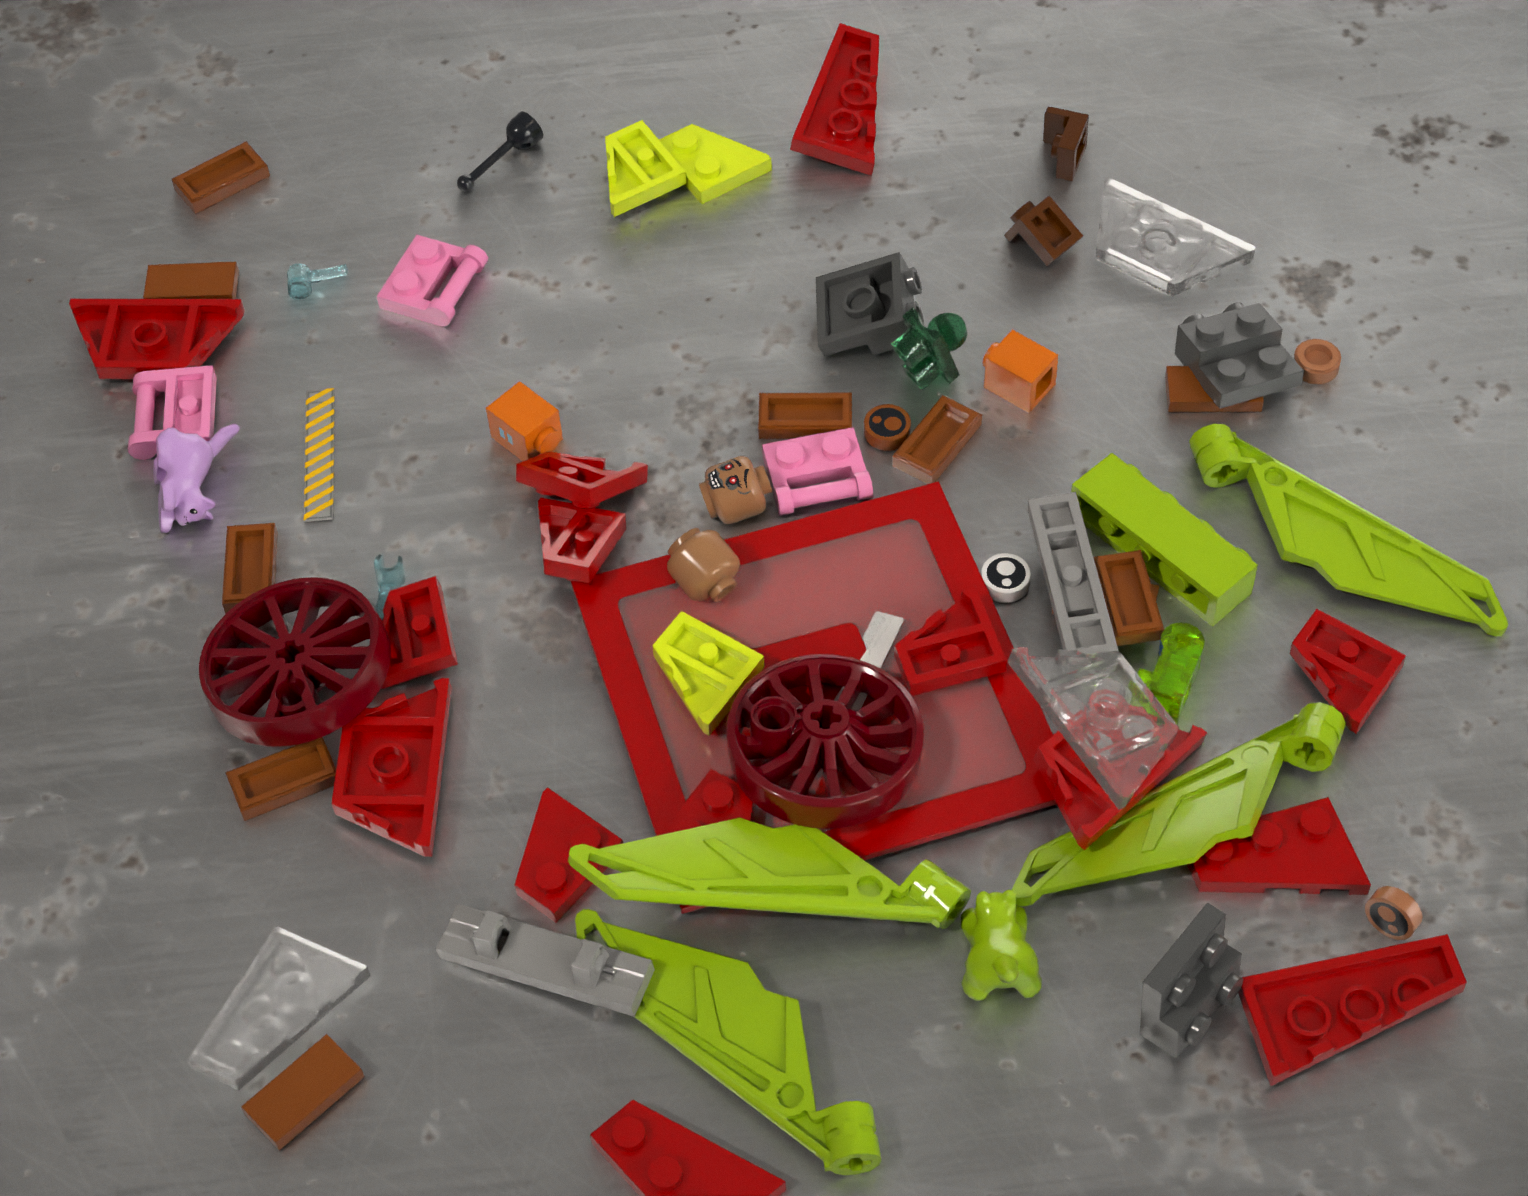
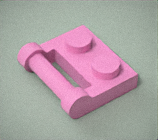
(421, 275)
(188, 405)
(815, 461)

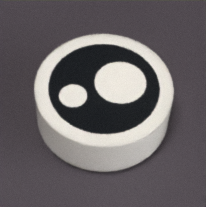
(1006, 577)

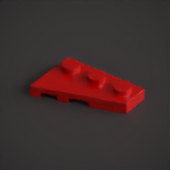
(671, 1160)

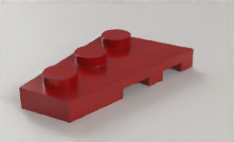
(1289, 850)

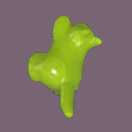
(998, 947)

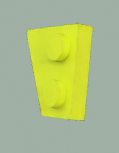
(714, 162)
(639, 168)
(705, 668)

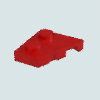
(578, 478)
(577, 538)
(951, 647)

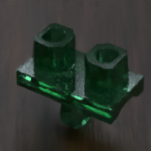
(928, 349)

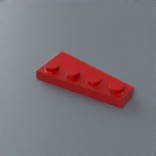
(842, 105)
(1335, 1003)

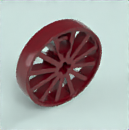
(295, 664)
(824, 737)

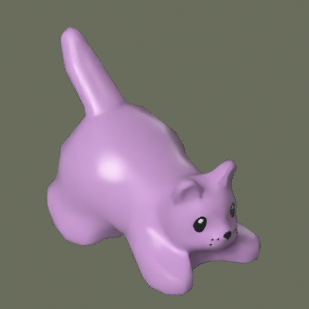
(181, 470)

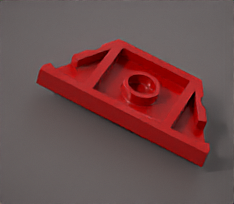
(152, 333)
(394, 767)
(1080, 796)

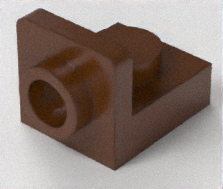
(1068, 136)
(1044, 229)

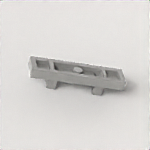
(1071, 574)
(546, 959)

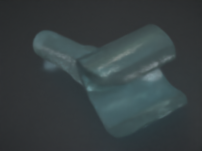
(301, 278)
(387, 580)

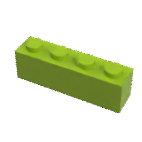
(1176, 546)

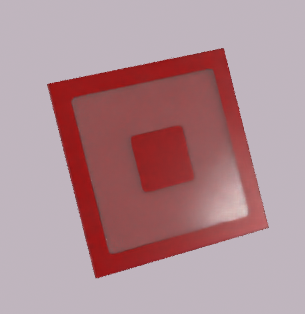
(827, 590)

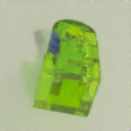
(1175, 667)

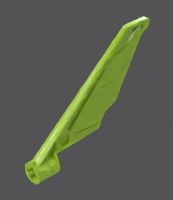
(1344, 540)
(1189, 812)
(768, 870)
(745, 1040)

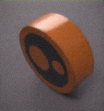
(887, 427)

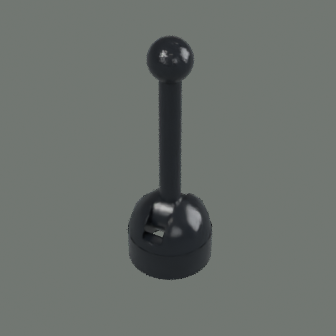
(521, 133)

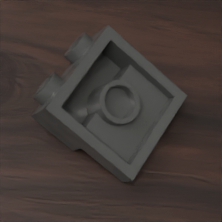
(865, 304)
(1237, 354)
(1190, 983)

